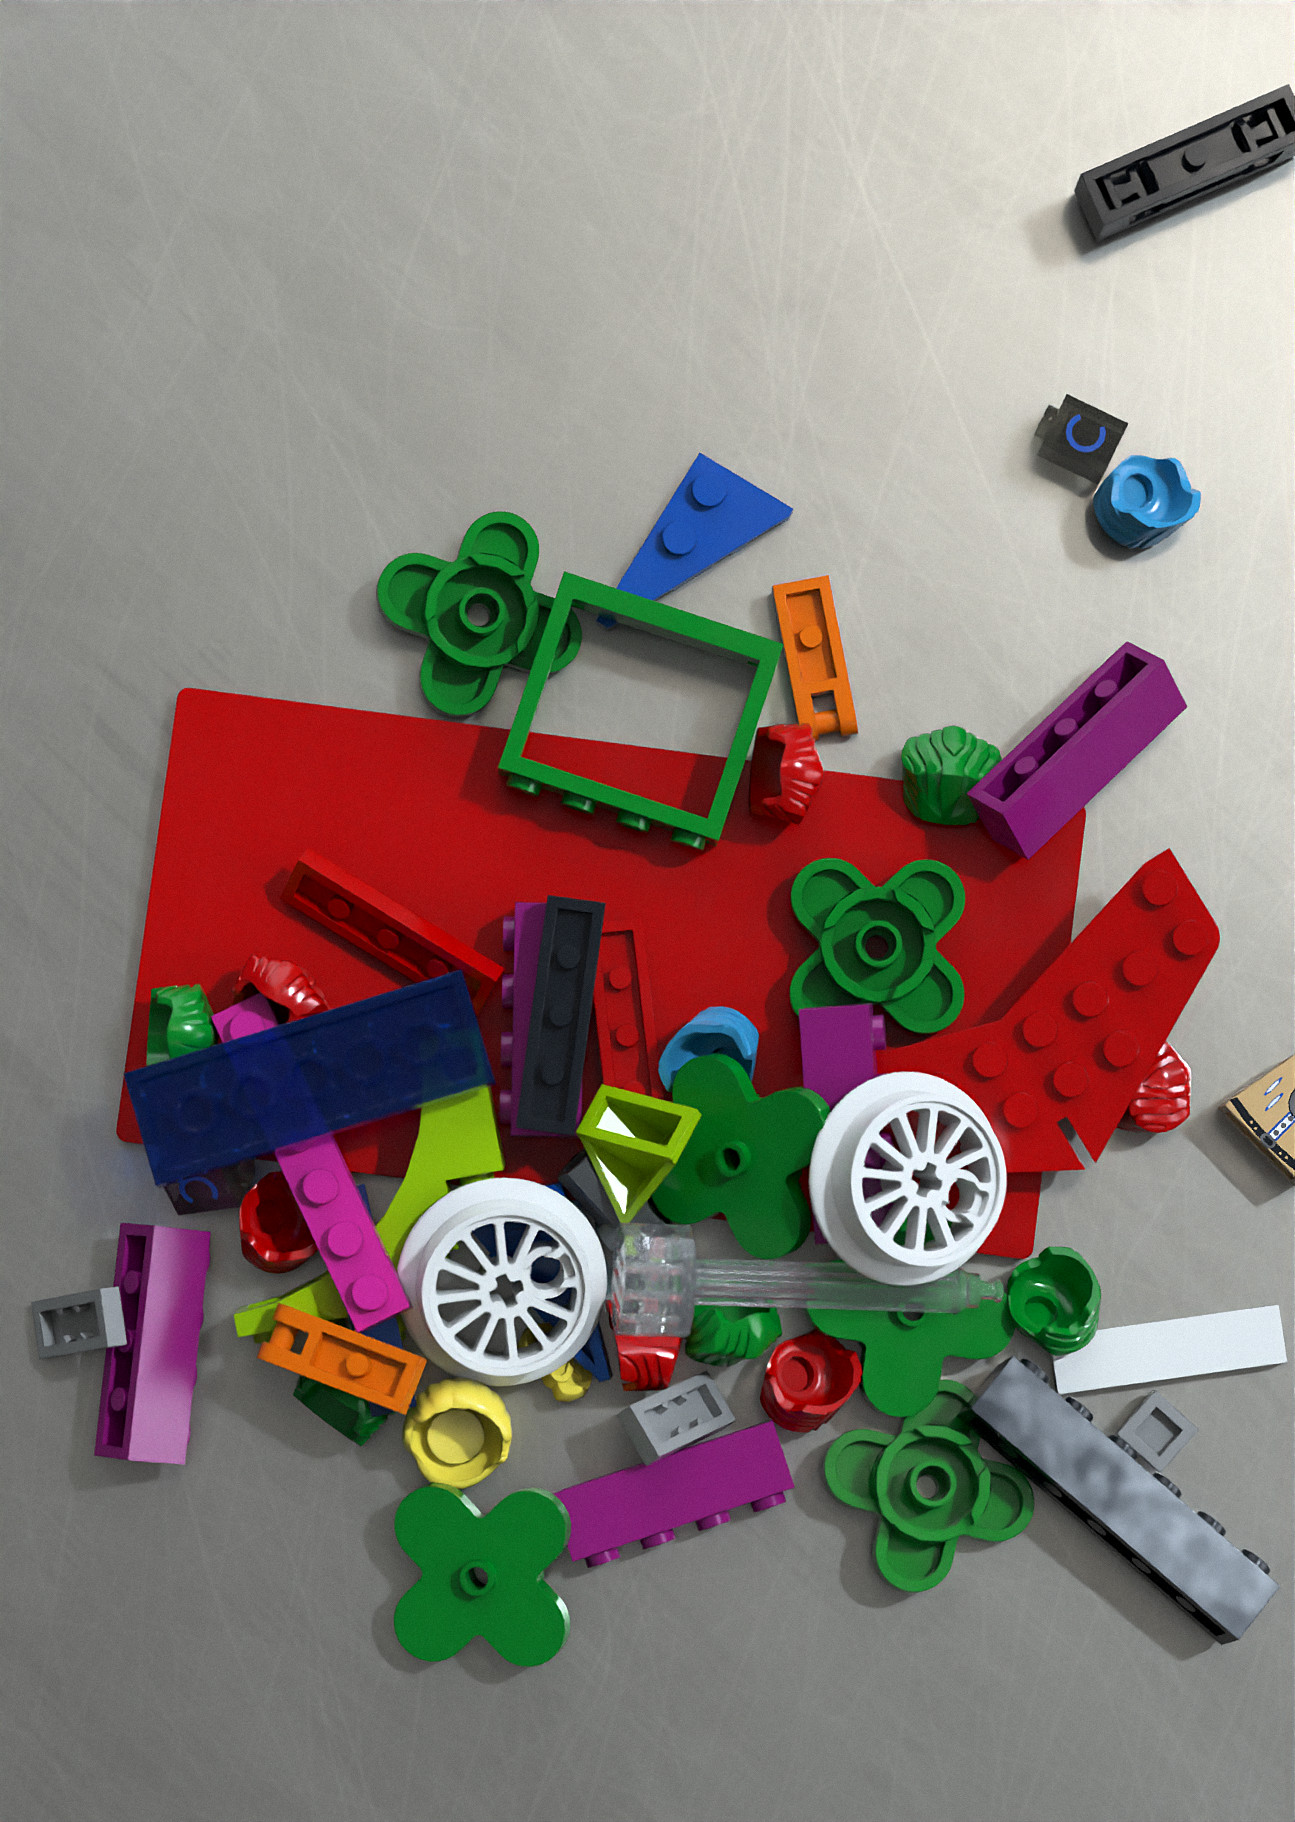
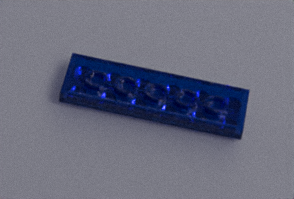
(309, 1078)

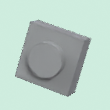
(1157, 1431)

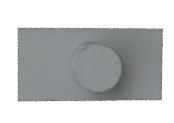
(79, 1322)
(676, 1417)

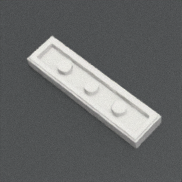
(1173, 1350)

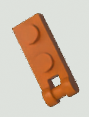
(814, 654)
(344, 1359)

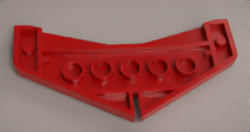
(1081, 1030)

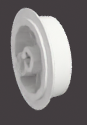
(839, 1170)
(453, 1220)

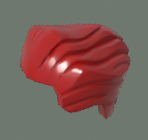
(784, 772)
(286, 985)
(1162, 1097)
(273, 1227)
(645, 1360)
(808, 1381)

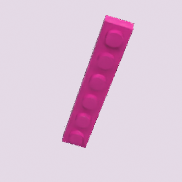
(330, 1201)

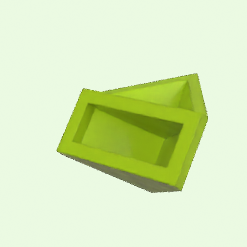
(634, 1144)

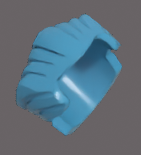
(1145, 501)
(710, 1032)

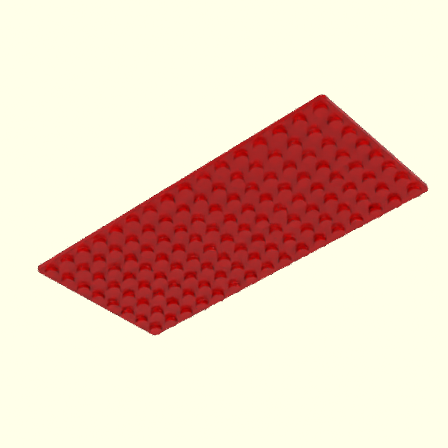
(441, 833)

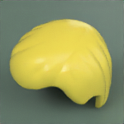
(457, 1432)

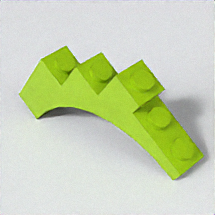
(453, 1142)

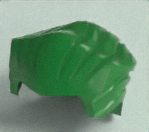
(942, 770)
(179, 1023)
(1055, 1300)
(731, 1333)
(339, 1409)

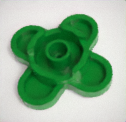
(434, 599)
(908, 913)
(743, 1156)
(906, 1357)
(917, 1533)
(512, 1545)

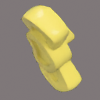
(568, 1381)

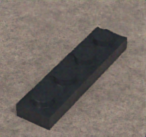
(560, 1015)

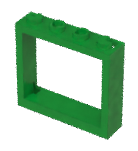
(668, 622)

